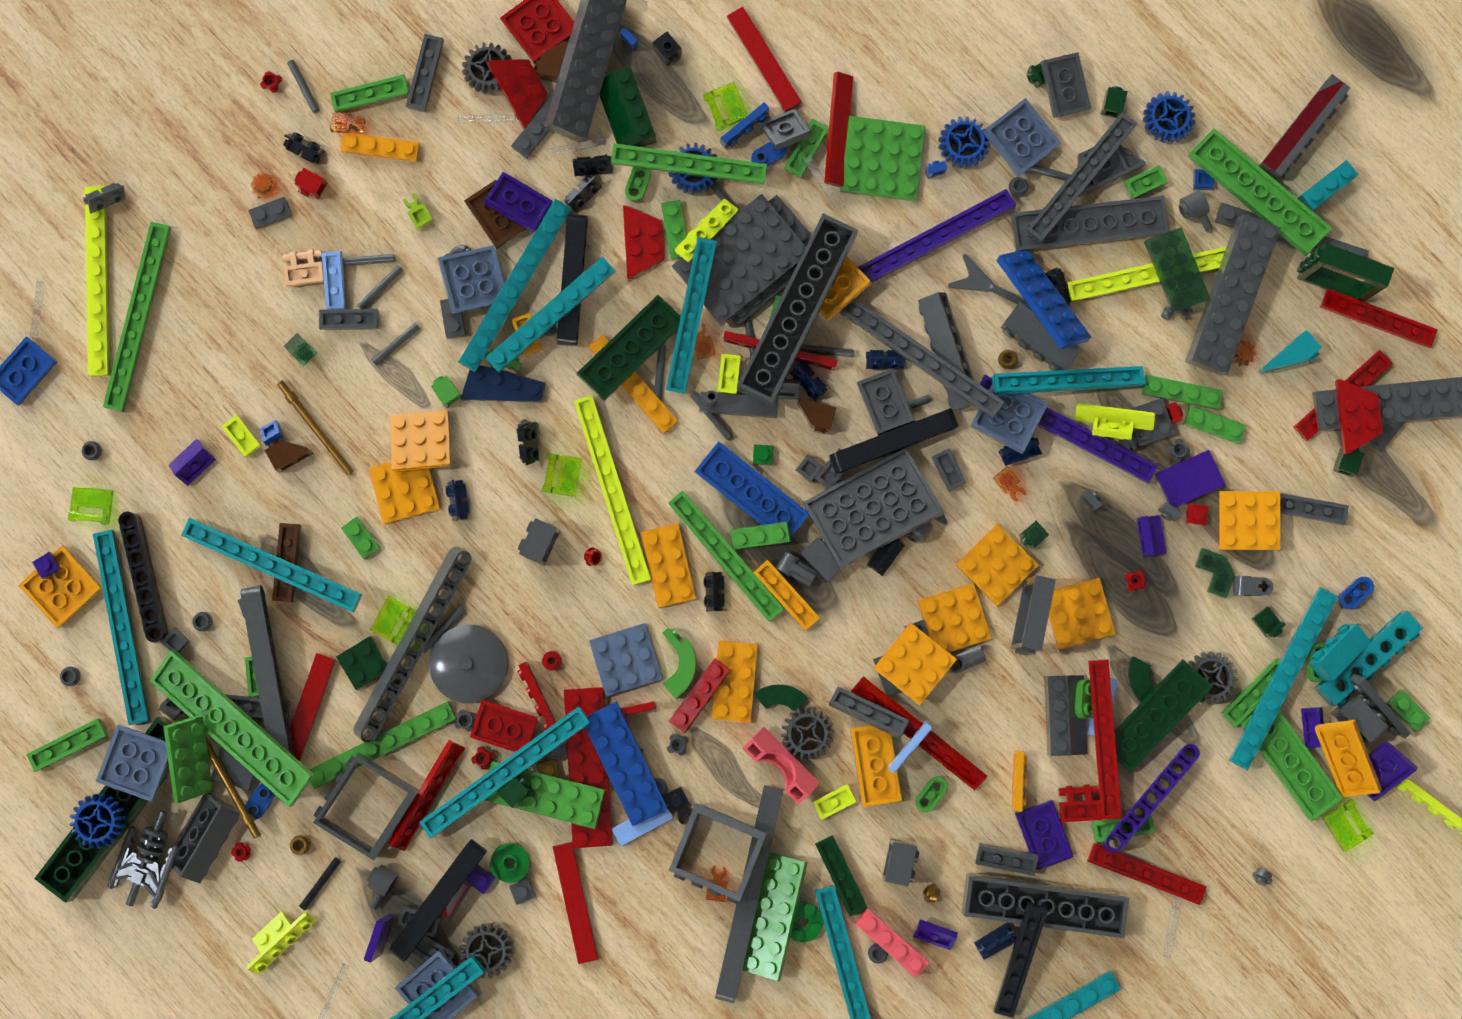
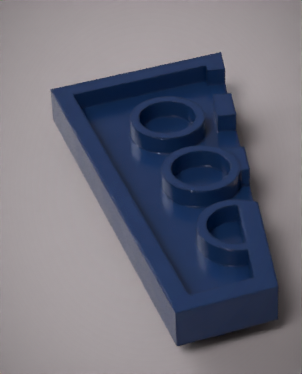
(489, 385)

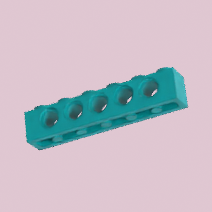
(1410, 631)

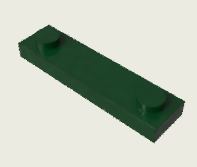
(841, 875)

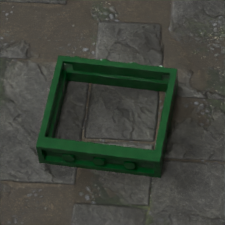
(1375, 274)

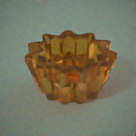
(263, 185)
(1244, 353)

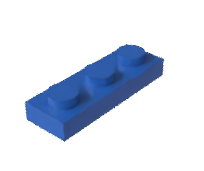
(745, 126)

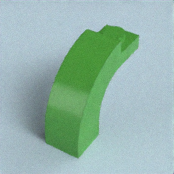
(687, 664)

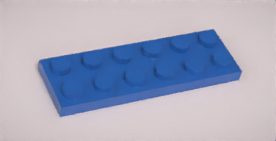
(1043, 299)
(749, 489)
(625, 764)

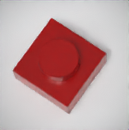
(1174, 412)
(1196, 514)

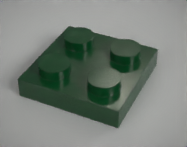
(362, 662)

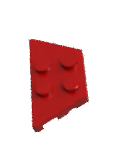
(520, 87)
(642, 241)
(1357, 415)

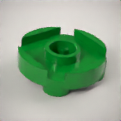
(499, 858)
(813, 927)

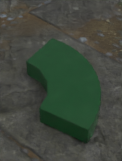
(1139, 678)
(781, 695)

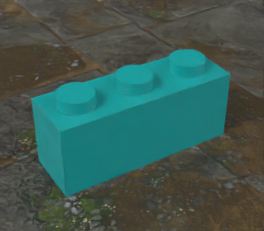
(1328, 185)
(1339, 652)

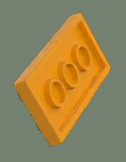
(668, 565)
(735, 694)
(872, 755)
(1348, 758)

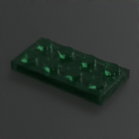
(1177, 270)

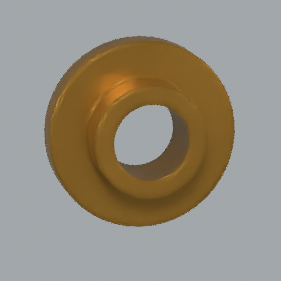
(1007, 353)
(294, 848)
(931, 893)

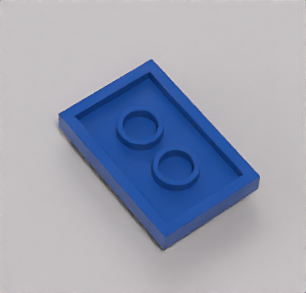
(24, 370)

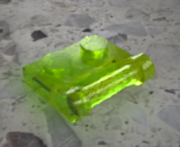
(731, 102)
(567, 478)
(91, 499)
(388, 618)
(1342, 828)

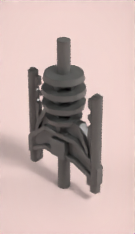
(143, 866)

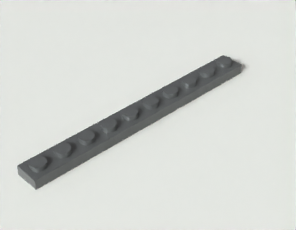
(923, 358)

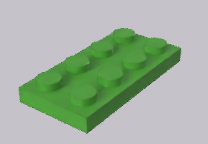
(188, 758)

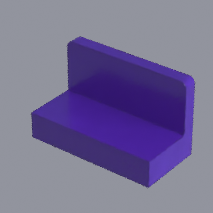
(191, 462)
(1151, 535)

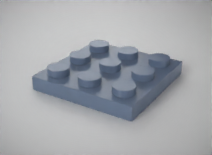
(1021, 137)
(471, 278)
(1015, 420)
(625, 659)
(134, 763)
(426, 976)

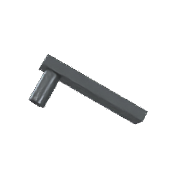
(735, 405)

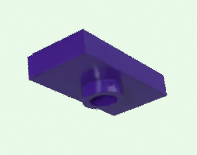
(1311, 718)

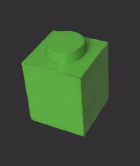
(446, 390)

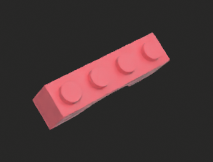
(798, 780)
(891, 942)

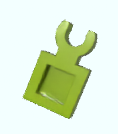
(419, 214)

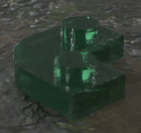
(1221, 570)

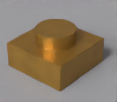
(549, 768)

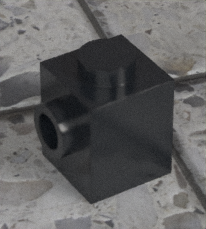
(667, 49)

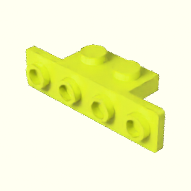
(707, 228)
(1114, 421)
(277, 938)

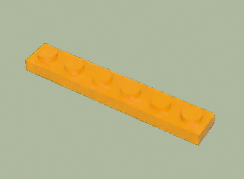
(642, 395)

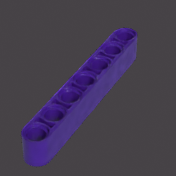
(1159, 793)

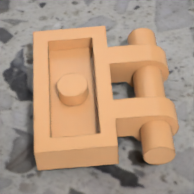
(303, 273)

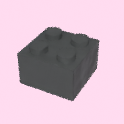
(539, 541)
(1368, 722)
(900, 862)

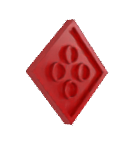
(538, 26)

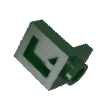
(1035, 75)
(1268, 623)

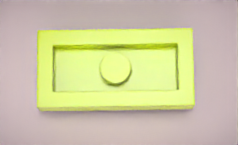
(729, 374)
(241, 436)
(834, 801)

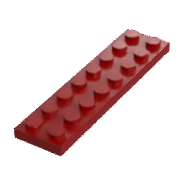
(587, 768)

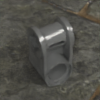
(1249, 586)

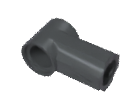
(793, 567)
(969, 659)

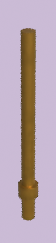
(292, 398)
(247, 818)

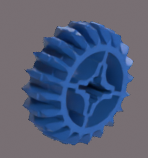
(1164, 102)
(957, 138)
(684, 182)
(95, 828)

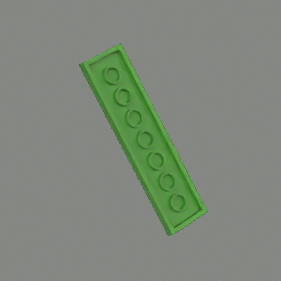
(1259, 191)

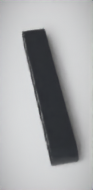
(572, 268)
(893, 441)
(136, 570)
(437, 900)

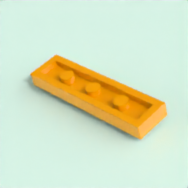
(380, 147)
(786, 595)

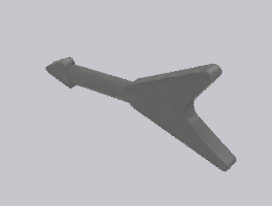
(980, 281)

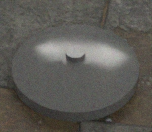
(468, 664)

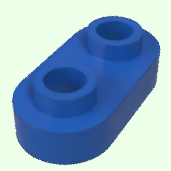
(770, 155)
(1355, 593)
(259, 801)

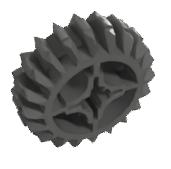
(479, 66)
(1221, 664)
(822, 742)
(486, 942)

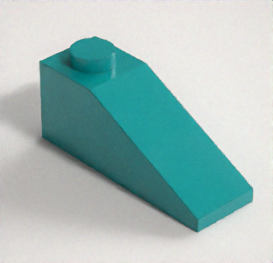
(1298, 351)

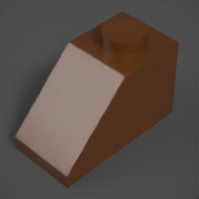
(550, 62)
(817, 415)
(286, 454)

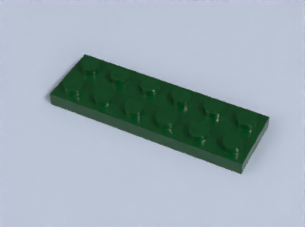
(630, 348)
(1158, 714)

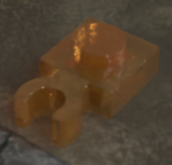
(345, 122)
(704, 345)
(1008, 481)
(718, 880)

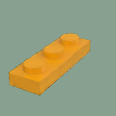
(1019, 780)

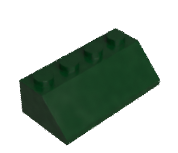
(626, 109)

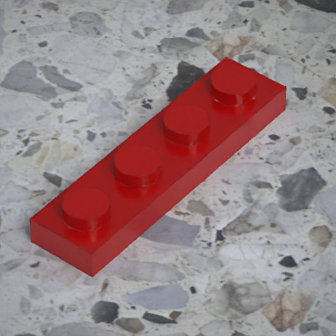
(535, 692)
(700, 695)

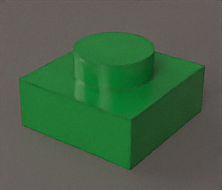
(762, 454)

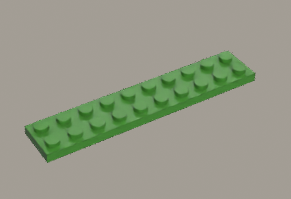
(232, 728)

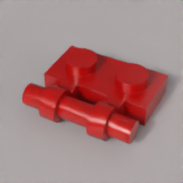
(1079, 810)

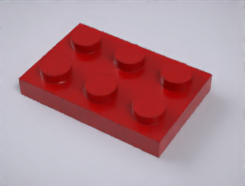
(503, 726)

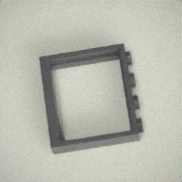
(1033, 615)
(331, 796)
(753, 865)

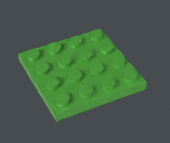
(883, 158)

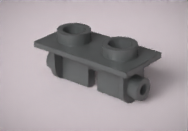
(111, 194)

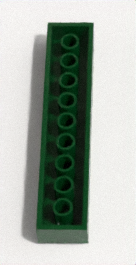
(75, 864)

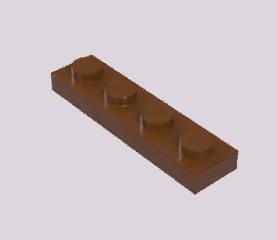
(288, 550)

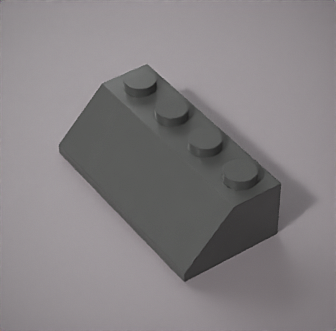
(1032, 335)
(1064, 729)
(204, 837)

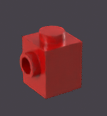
(310, 183)

